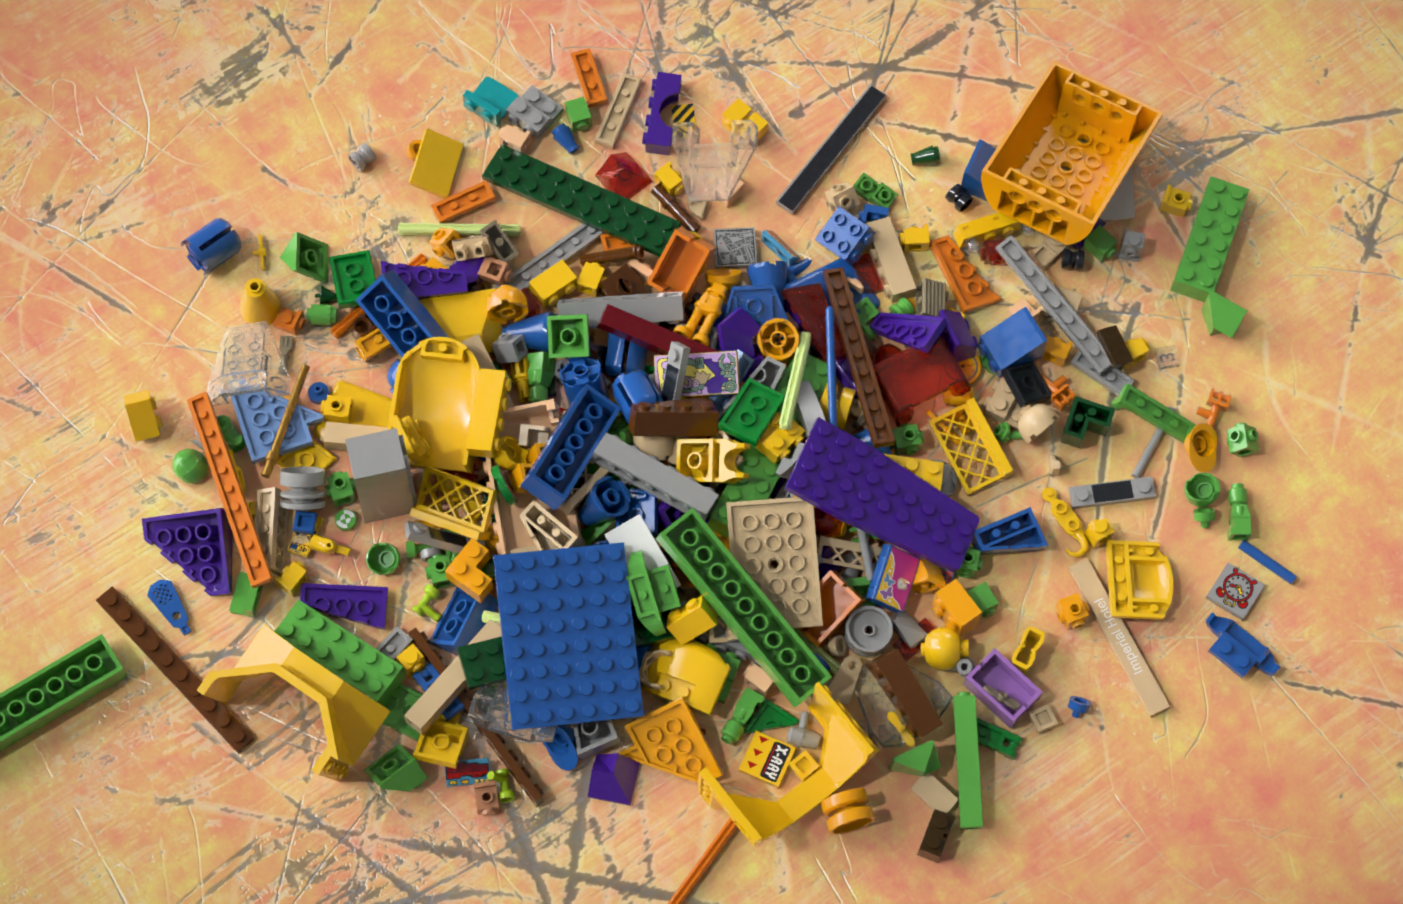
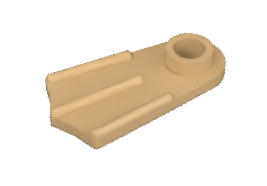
(845, 680)

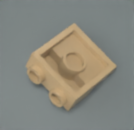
(1003, 405)

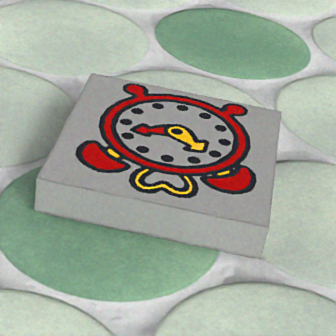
(1235, 591)

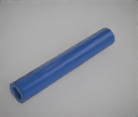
(1268, 562)

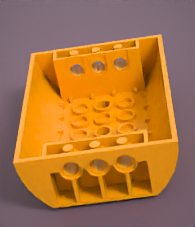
(1026, 170)

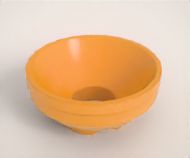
(725, 276)

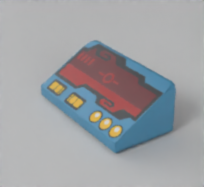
(779, 247)
(467, 772)

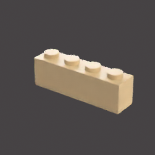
(890, 261)

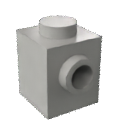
(510, 348)

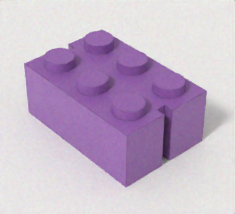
(1005, 677)

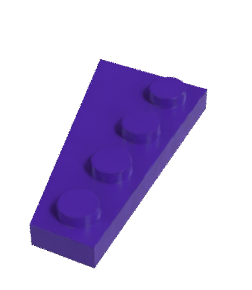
(429, 282)
(911, 330)
(351, 602)

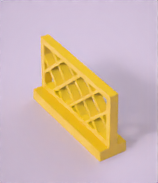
(987, 438)
(446, 519)

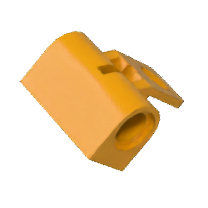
(371, 344)

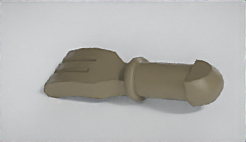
(285, 347)

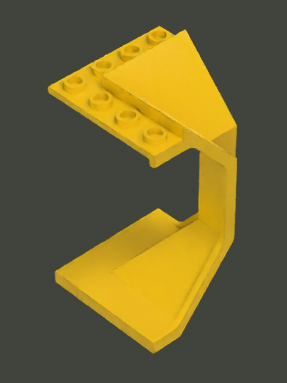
(347, 713)
(843, 754)

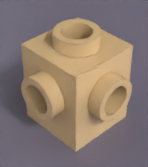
(842, 196)

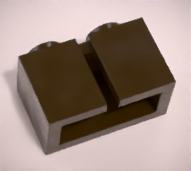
(936, 835)

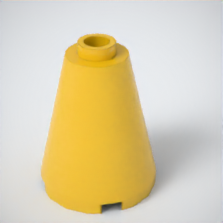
(259, 302)

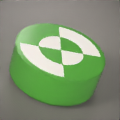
(345, 520)

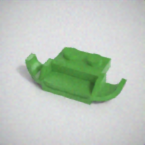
(651, 592)

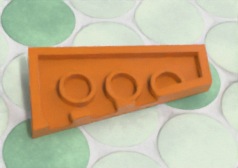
(965, 283)

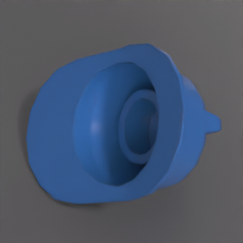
(562, 748)

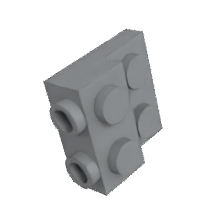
(533, 111)

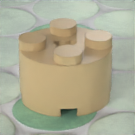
(656, 446)

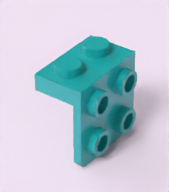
(489, 100)

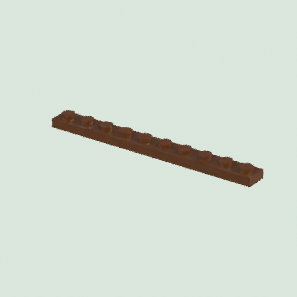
(858, 358)
(174, 669)
(496, 741)

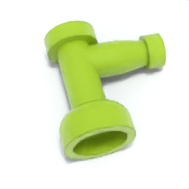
(423, 608)
(501, 776)

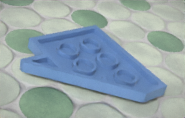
(260, 421)

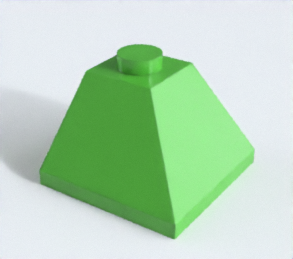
(568, 336)
(396, 771)

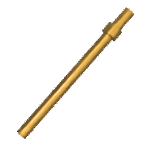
(272, 455)

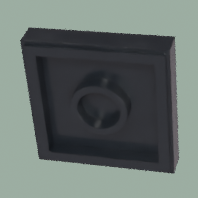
(1026, 384)

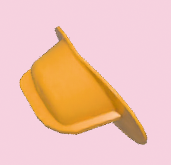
(1201, 447)

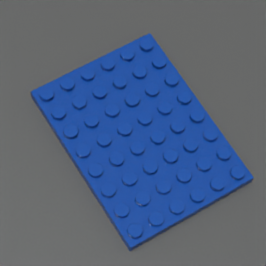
(568, 636)

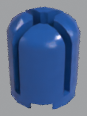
(212, 245)
(616, 353)
(591, 375)
(632, 389)

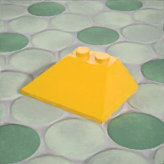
(465, 316)

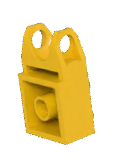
(710, 460)

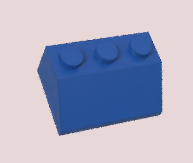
(461, 621)

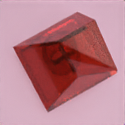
(622, 175)

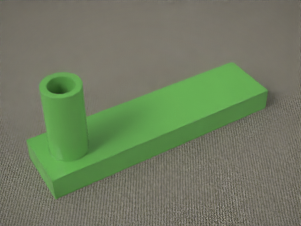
(1153, 412)

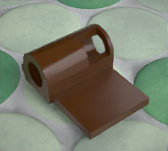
(623, 282)

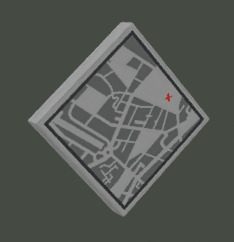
(735, 247)

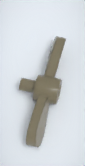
(1002, 697)

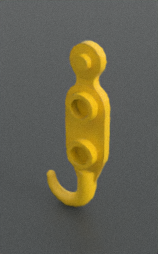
(1067, 520)

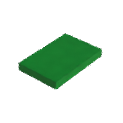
(351, 276)
(751, 412)

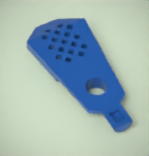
(171, 607)

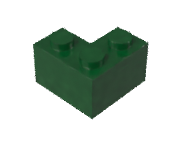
(1086, 416)

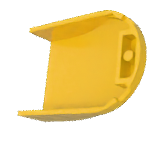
(439, 389)

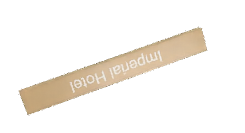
(1119, 638)

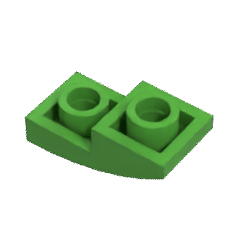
(873, 192)

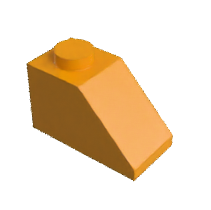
(927, 578)

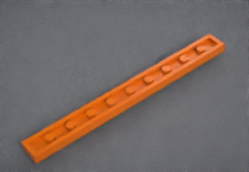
(230, 490)

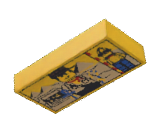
(300, 542)

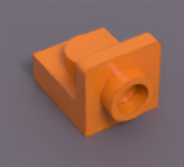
(289, 320)

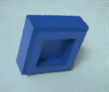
(305, 522)

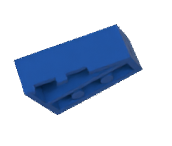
(1010, 535)

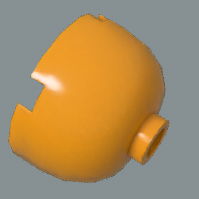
(507, 304)
(779, 348)

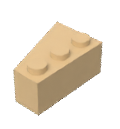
(547, 530)

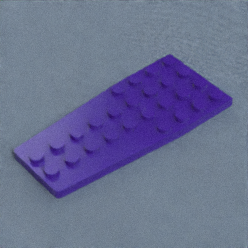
(880, 497)

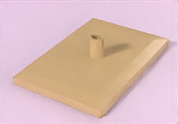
(781, 533)

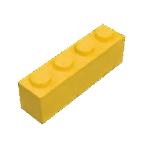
(488, 413)

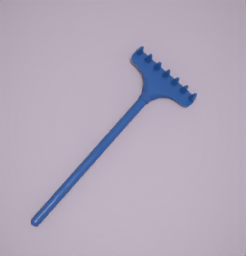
(831, 369)

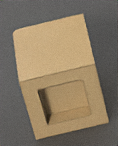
(533, 434)

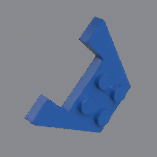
(759, 301)
(641, 504)

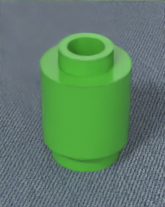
(322, 314)

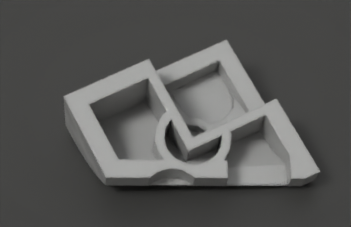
(787, 465)

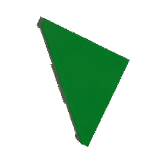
(769, 718)

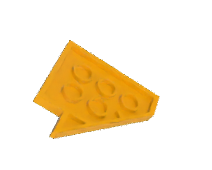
(671, 742)

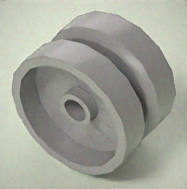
(868, 644)

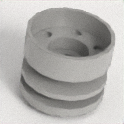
(302, 491)

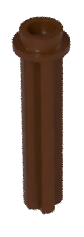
(635, 252)

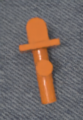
(1061, 396)
(1216, 406)

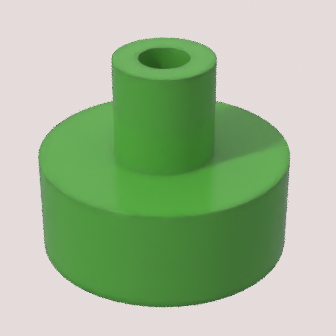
(1204, 515)

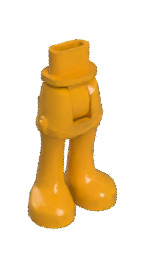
(708, 306)

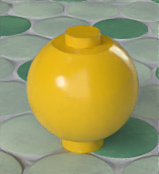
(944, 648)

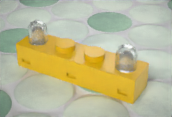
(987, 229)

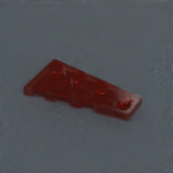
(810, 306)

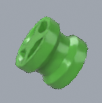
(902, 307)

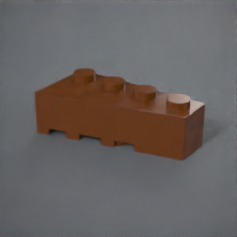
(674, 418)
(904, 693)

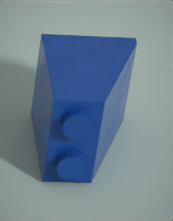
(972, 175)
(1013, 342)

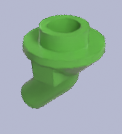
(1003, 433)

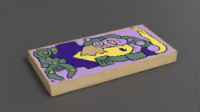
(705, 373)

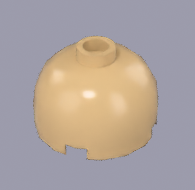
(1035, 420)

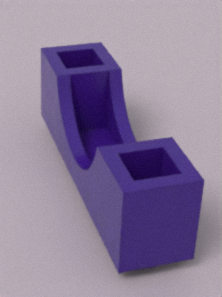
(659, 135)

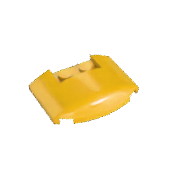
(1138, 580)
(689, 672)

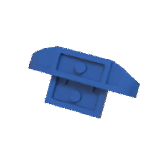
(1238, 648)

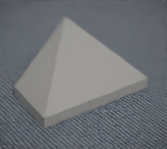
(907, 629)

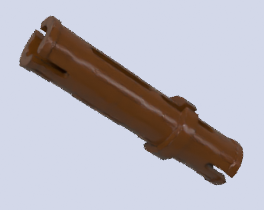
(669, 202)

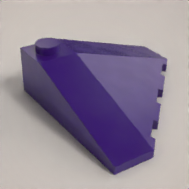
(198, 543)

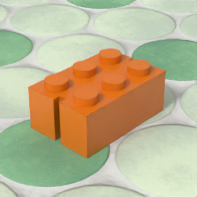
(681, 263)
(837, 604)

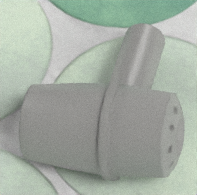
(964, 666)
(801, 735)

